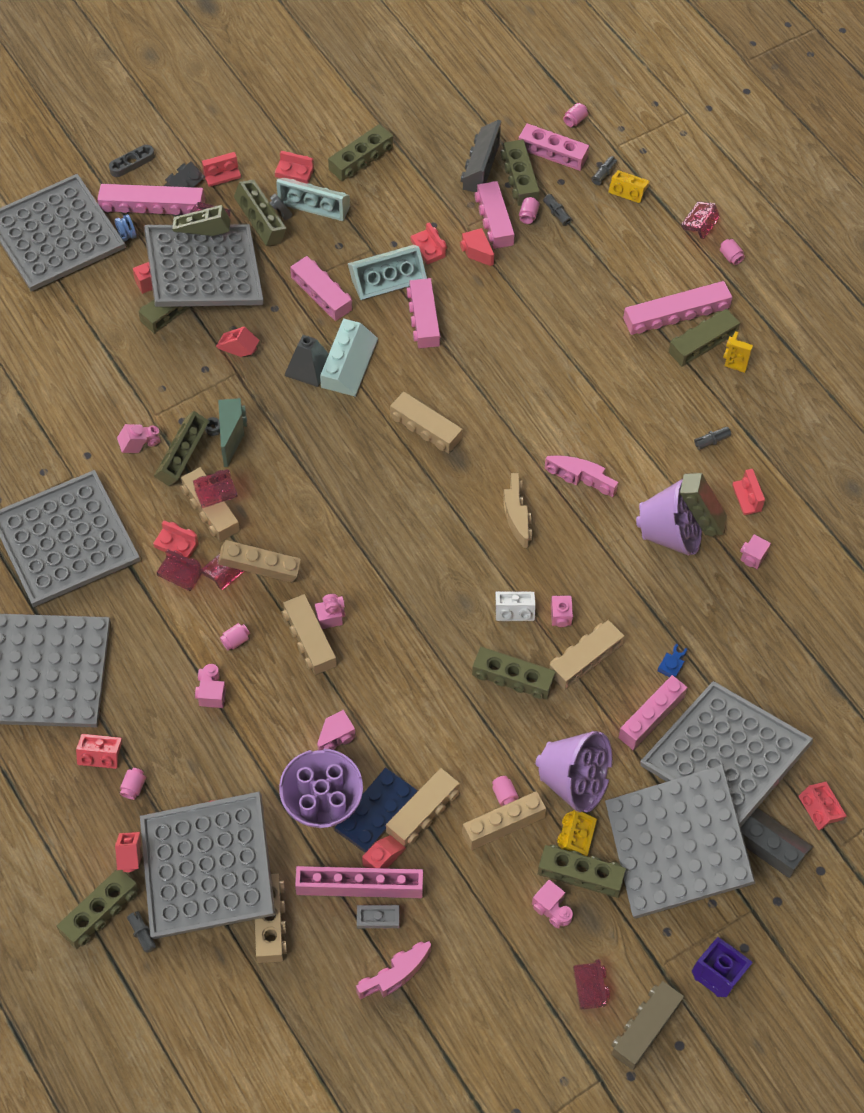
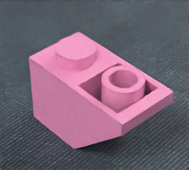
(336, 731)

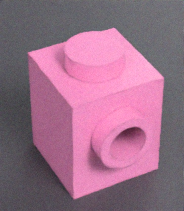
(754, 551)
(561, 611)

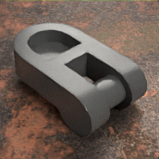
(280, 206)

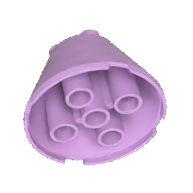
(669, 521)
(577, 769)
(321, 788)

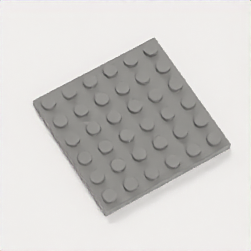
(56, 232)
(202, 268)
(65, 538)
(52, 669)
(730, 733)
(679, 842)
(206, 865)

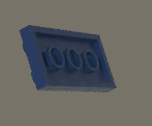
(377, 807)

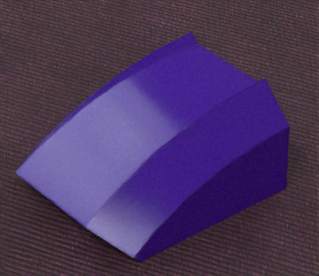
(720, 968)

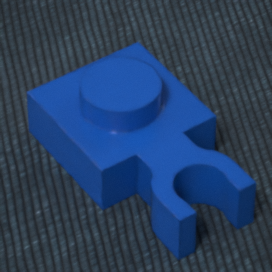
(672, 664)

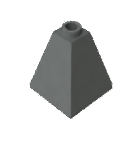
(307, 361)

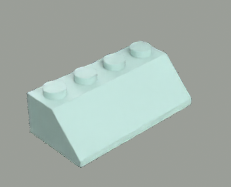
(313, 198)
(387, 271)
(348, 358)

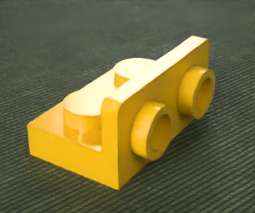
(628, 186)
(737, 353)
(577, 832)

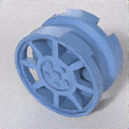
(125, 228)

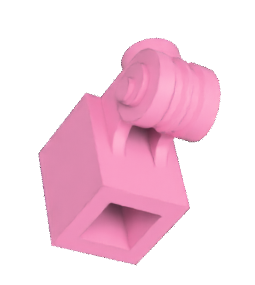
(135, 436)
(330, 611)
(211, 691)
(547, 902)

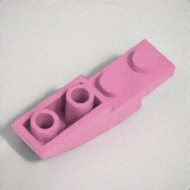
(577, 469)
(403, 968)

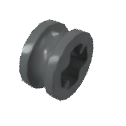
(213, 421)

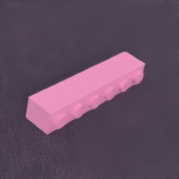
(149, 199)
(677, 308)
(359, 882)

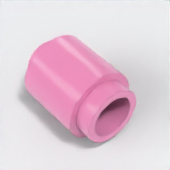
(575, 115)
(529, 210)
(732, 251)
(235, 636)
(132, 783)
(504, 790)

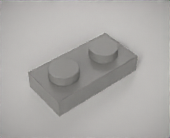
(377, 916)

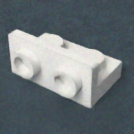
(515, 606)

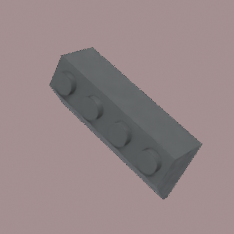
(482, 156)
(774, 843)

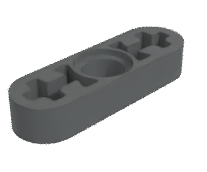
(138, 154)

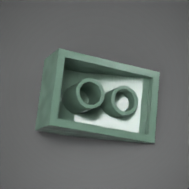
(232, 423)

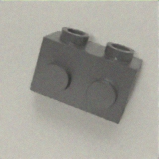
(187, 176)

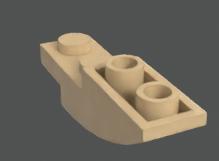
(516, 513)

